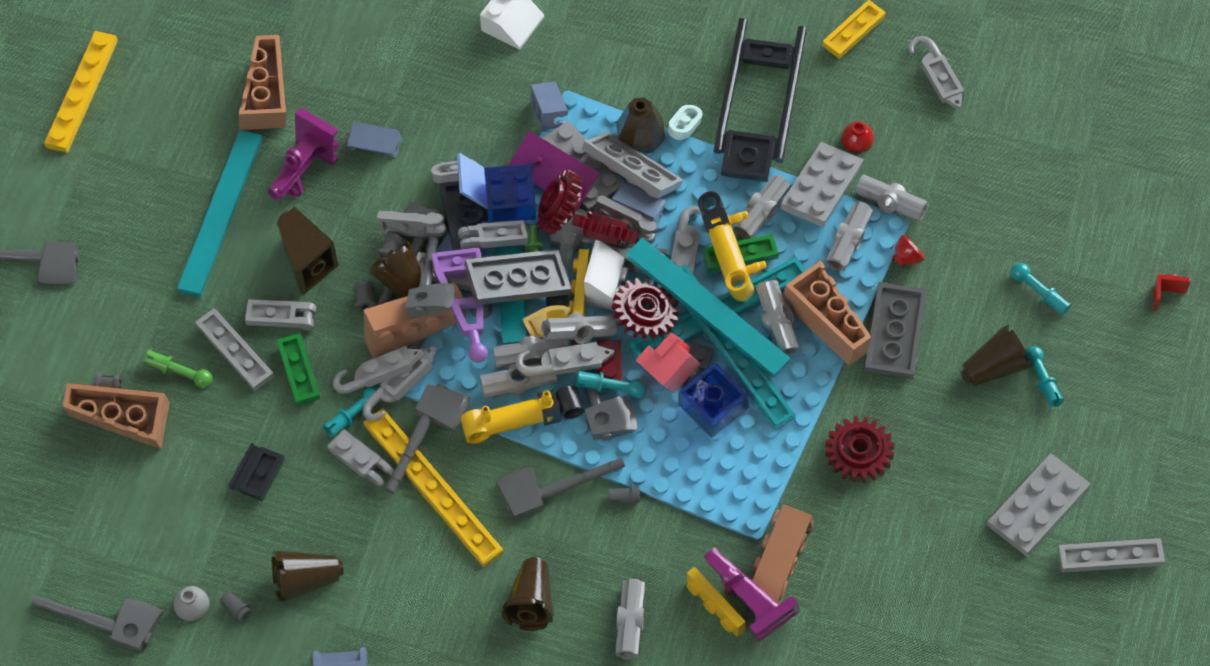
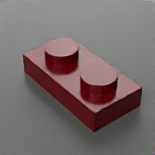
(613, 366)

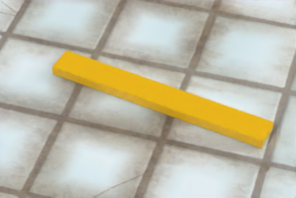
(436, 491)

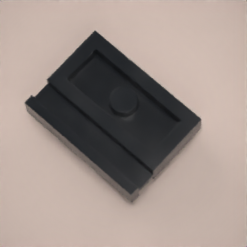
(256, 472)

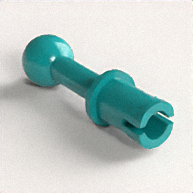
(1021, 272)
(1047, 385)
(636, 388)
(344, 418)

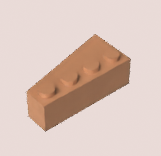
(264, 91)
(827, 313)
(390, 327)
(121, 411)
(781, 550)

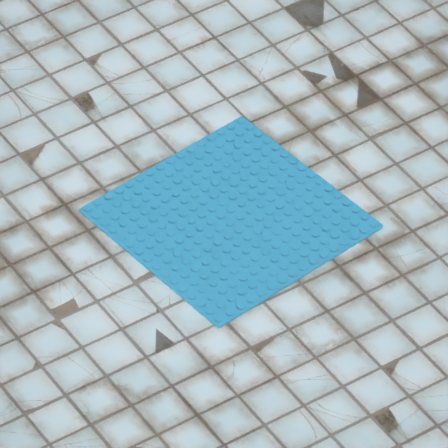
(670, 457)

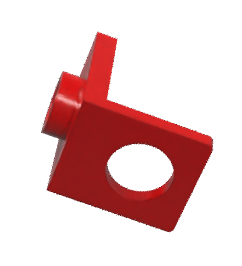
(1169, 283)

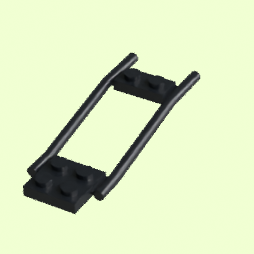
(750, 153)

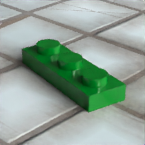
(752, 250)
(298, 369)

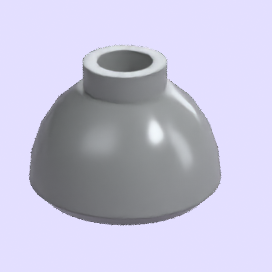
(191, 603)

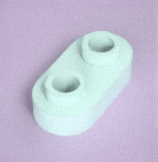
(684, 122)

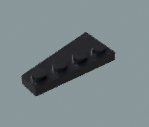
(458, 211)

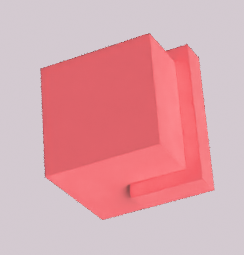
(669, 362)

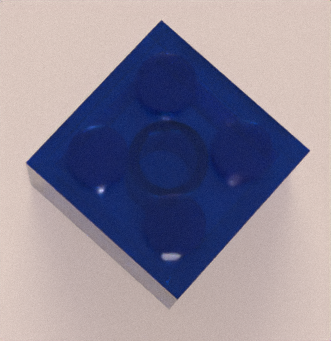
(510, 193)
(713, 399)

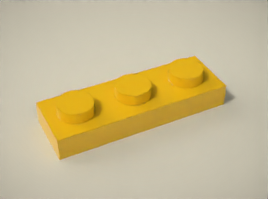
(853, 29)
(580, 267)
(715, 602)

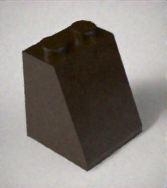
(307, 249)

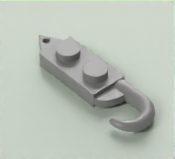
(939, 73)
(686, 240)
(566, 360)
(379, 369)
(398, 386)

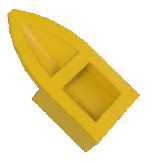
(534, 321)

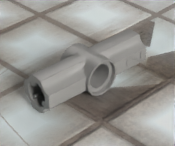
(892, 197)
(762, 207)
(849, 236)
(777, 316)
(579, 328)
(506, 355)
(503, 382)
(630, 619)

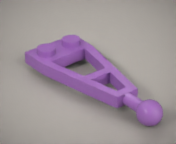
(452, 264)

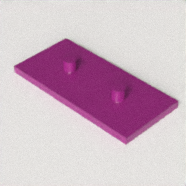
(549, 162)

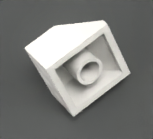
(511, 20)
(603, 276)

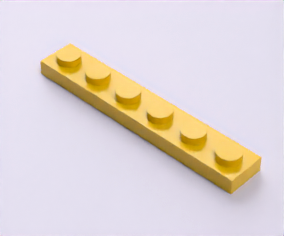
(81, 92)

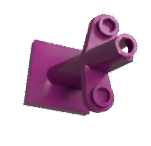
(313, 140)
(767, 611)

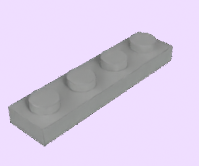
(234, 349)
(1111, 555)

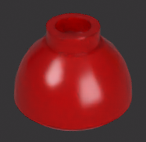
(857, 137)
(907, 252)

